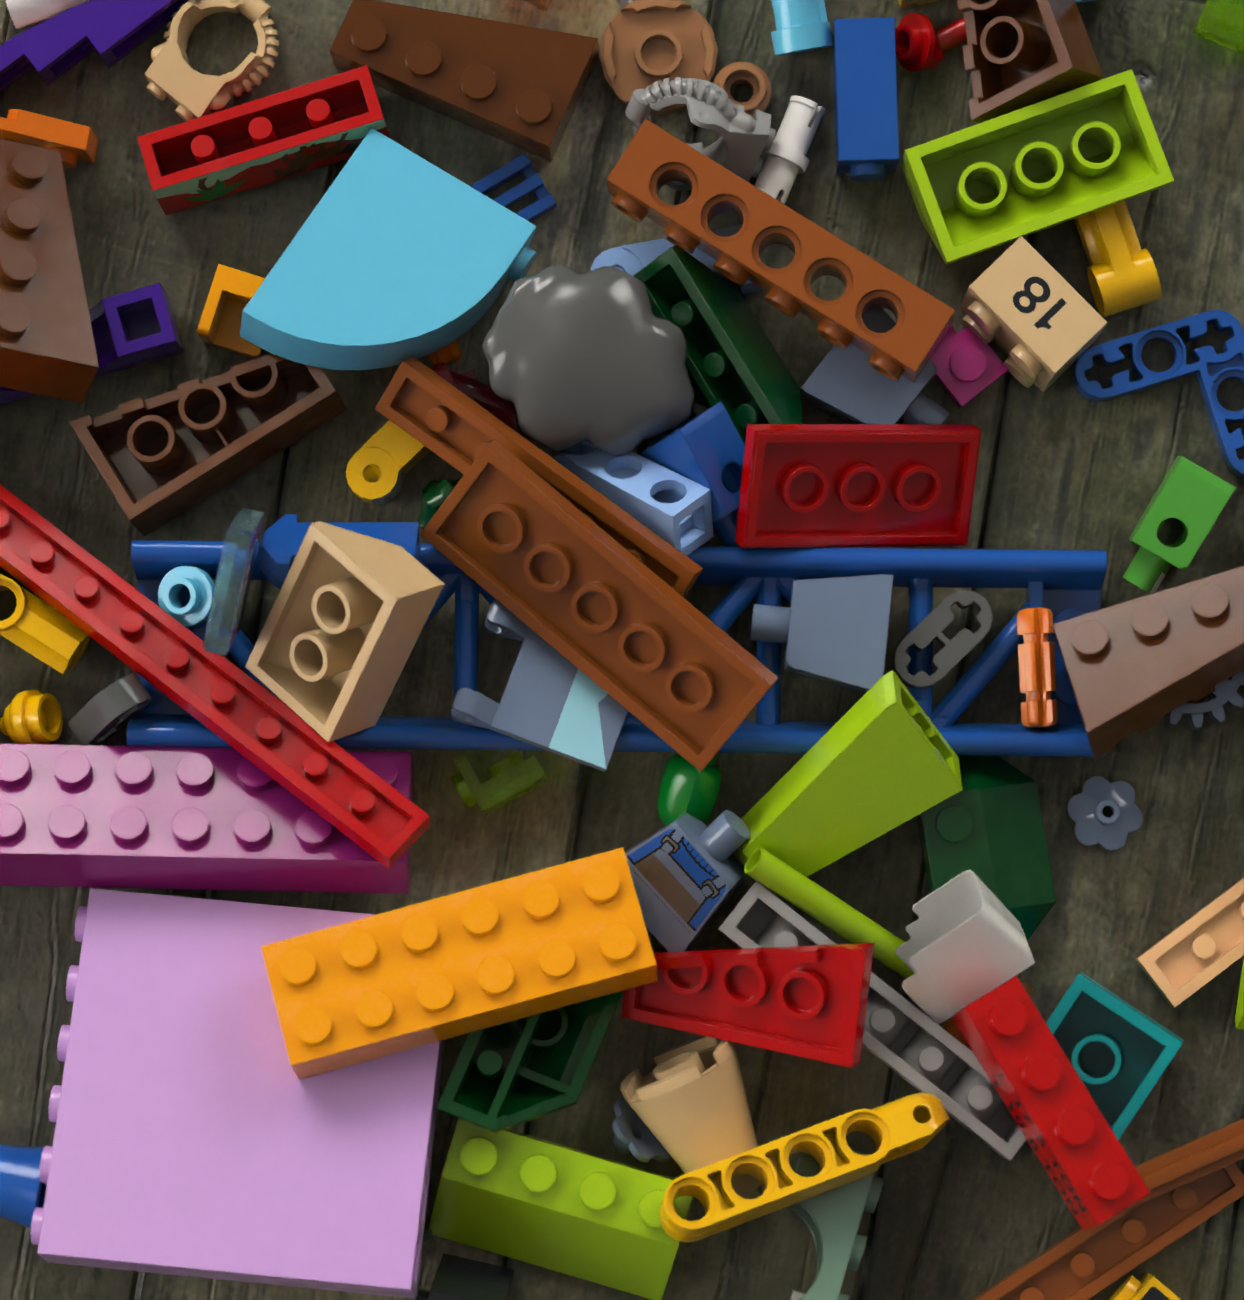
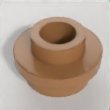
(750, 75)

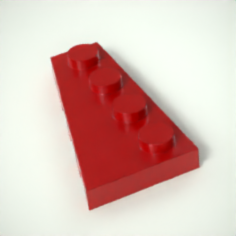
(766, 998)

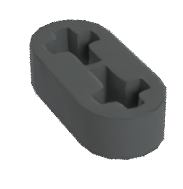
(932, 628)
(110, 710)

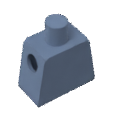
(860, 395)
(831, 629)

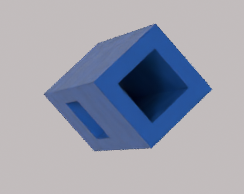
(865, 97)

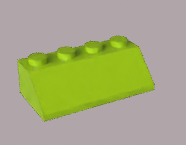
(1036, 167)
(557, 1209)

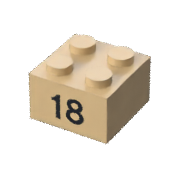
(1030, 315)

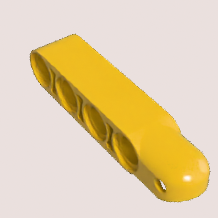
(890, 1126)

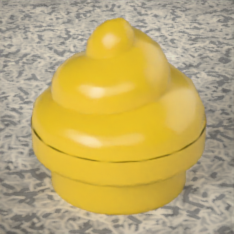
(32, 718)

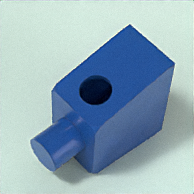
(711, 455)

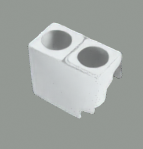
(961, 947)

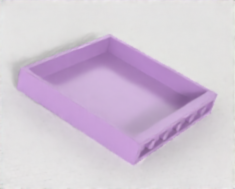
(193, 1135)

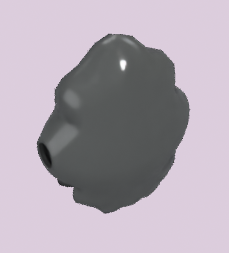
(588, 360)

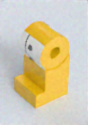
(382, 462)

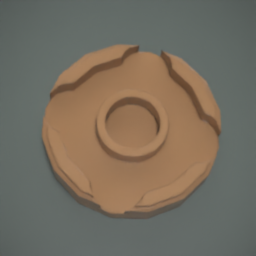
(655, 43)

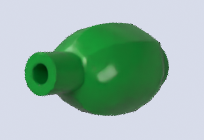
(687, 790)

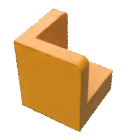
(223, 310)

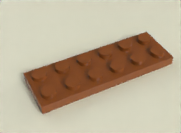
(598, 605)

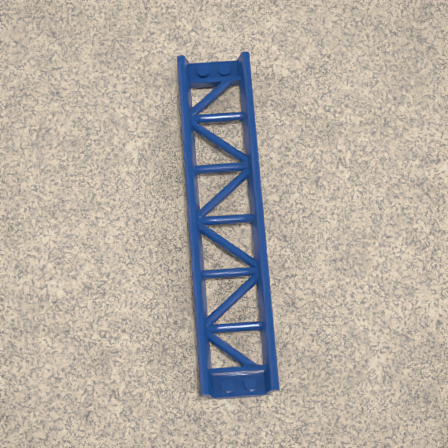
(1053, 579)

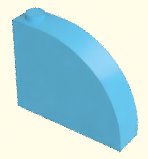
(387, 265)

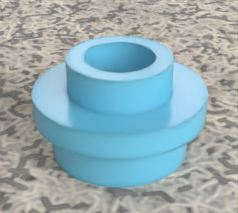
(201, 594)

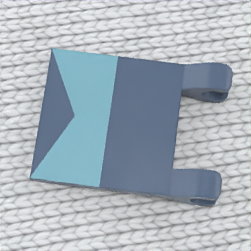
(545, 700)

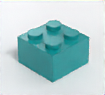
(1111, 1048)

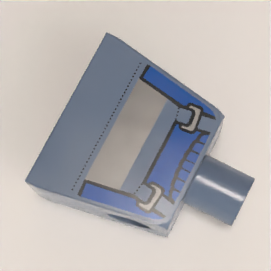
(687, 876)

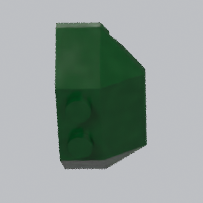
(726, 347)
(996, 834)
(527, 1065)

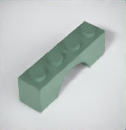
(834, 1224)

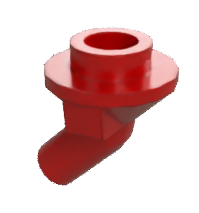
(924, 43)

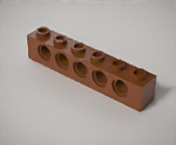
(659, 158)

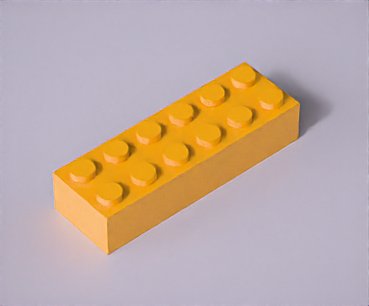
(459, 963)

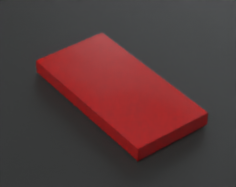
(857, 485)

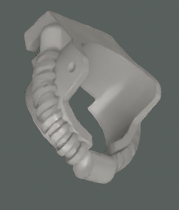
(709, 108)

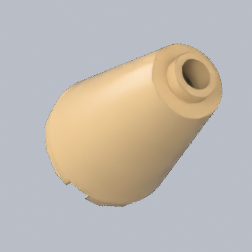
(697, 1106)

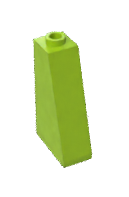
(856, 782)

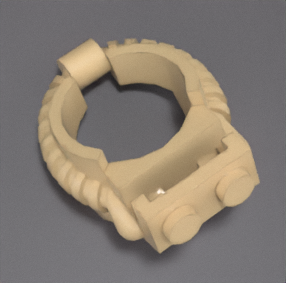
(198, 92)

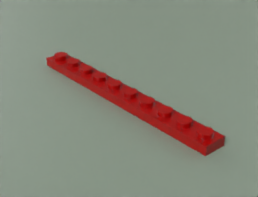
(207, 685)

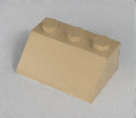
(343, 628)

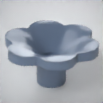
(1091, 824)
(634, 1136)

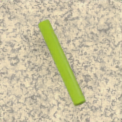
(825, 908)

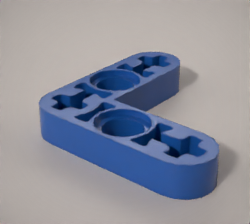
(1209, 370)

